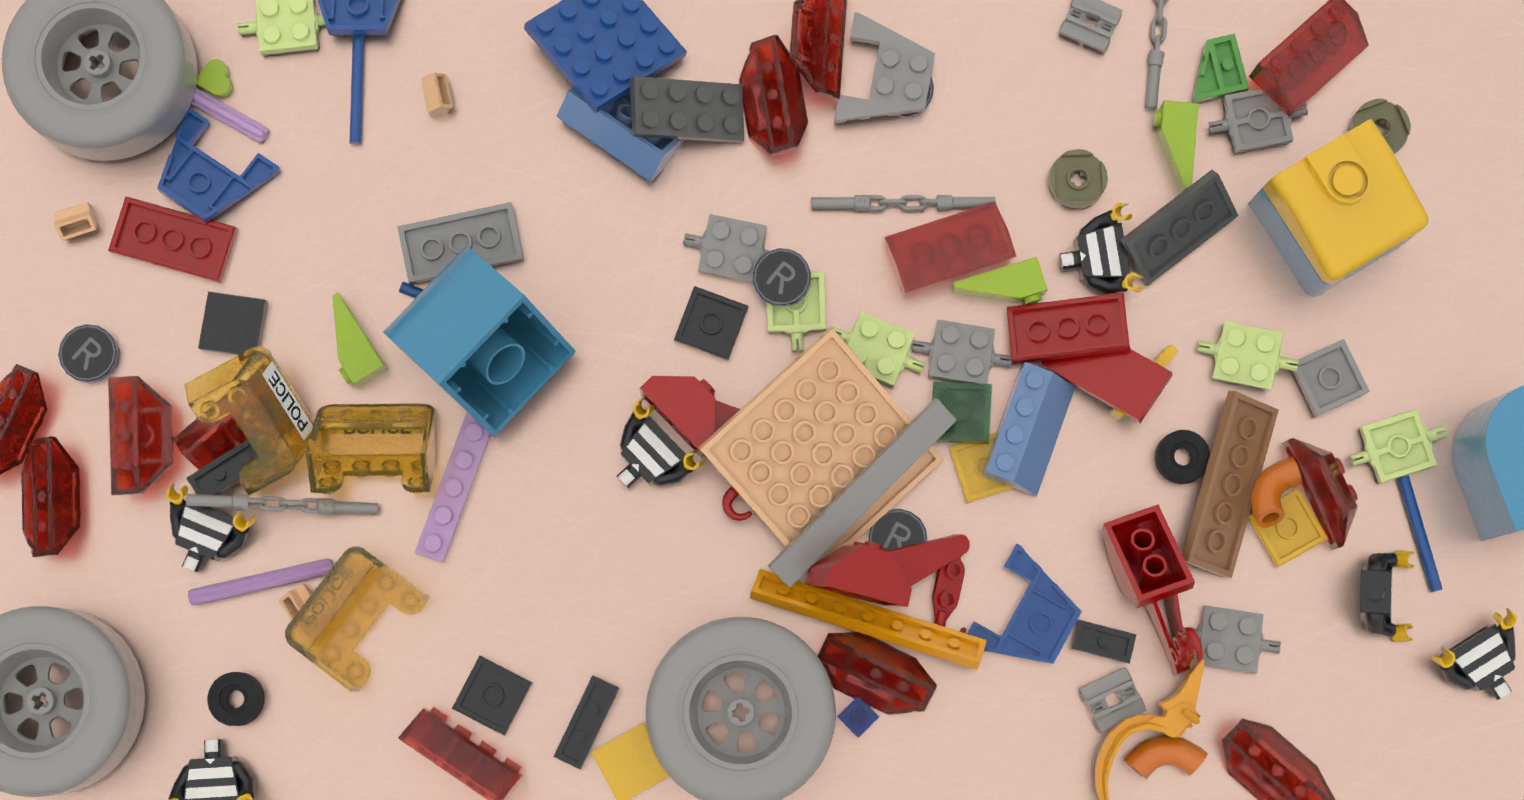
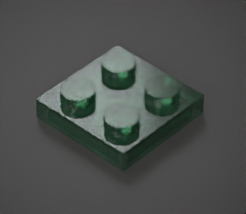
(970, 406)

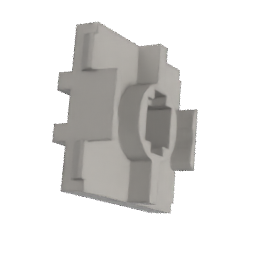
(1099, 37)
(1114, 682)

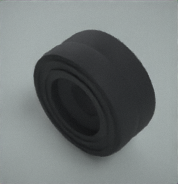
(1170, 468)
(220, 691)

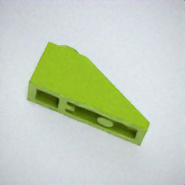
(1178, 137)
(1009, 283)
(354, 349)

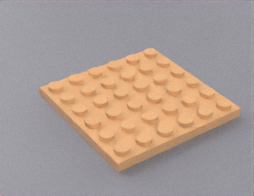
(810, 439)

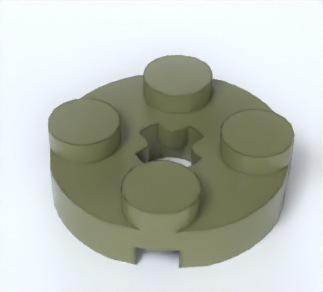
(1387, 114)
(1065, 168)

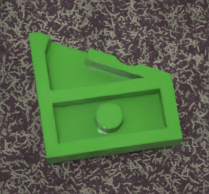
(1220, 70)

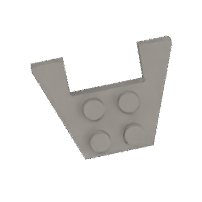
(899, 76)

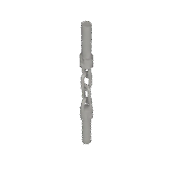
(1156, 58)
(863, 202)
(241, 502)

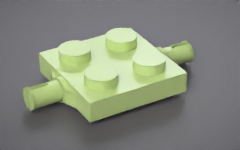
(284, 26)
(802, 317)
(881, 348)
(1248, 355)
(1398, 446)

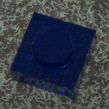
(858, 716)

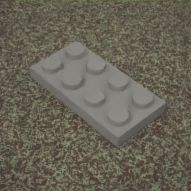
(435, 242)

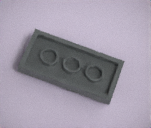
(687, 109)
(1179, 227)

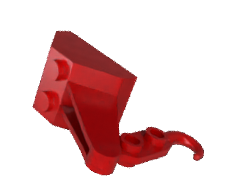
(693, 414)
(1150, 570)
(886, 576)

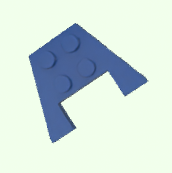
(358, 16)
(202, 182)
(1040, 620)

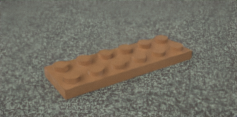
(1228, 484)

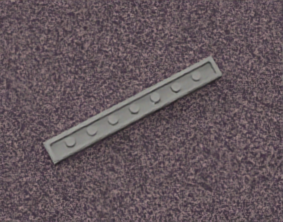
(862, 492)

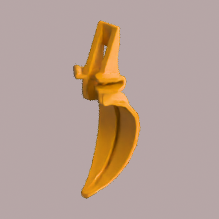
(1176, 718)

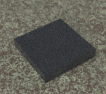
(232, 323)
(711, 323)
(492, 695)

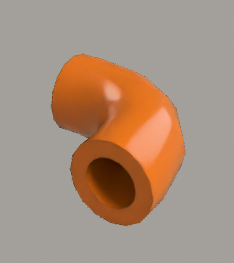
(1269, 489)
(1165, 751)

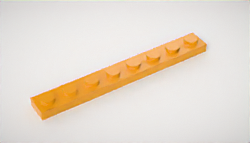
(869, 620)

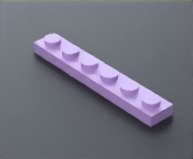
(453, 490)

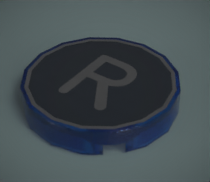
(782, 277)
(88, 353)
(897, 530)

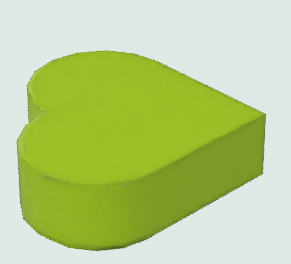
(214, 78)

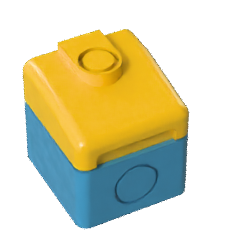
(1340, 209)

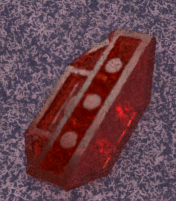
(819, 43)
(773, 96)
(20, 414)
(138, 435)
(1325, 489)
(49, 497)
(876, 673)
(1271, 764)

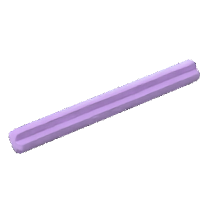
(229, 116)
(260, 582)

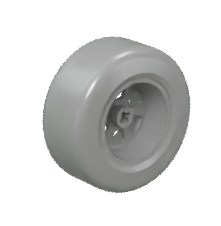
(89, 127)
(699, 664)
(99, 731)

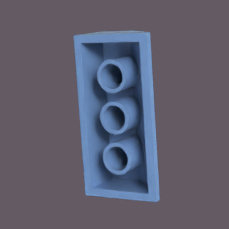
(613, 132)
(1028, 429)

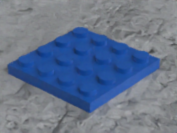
(604, 45)

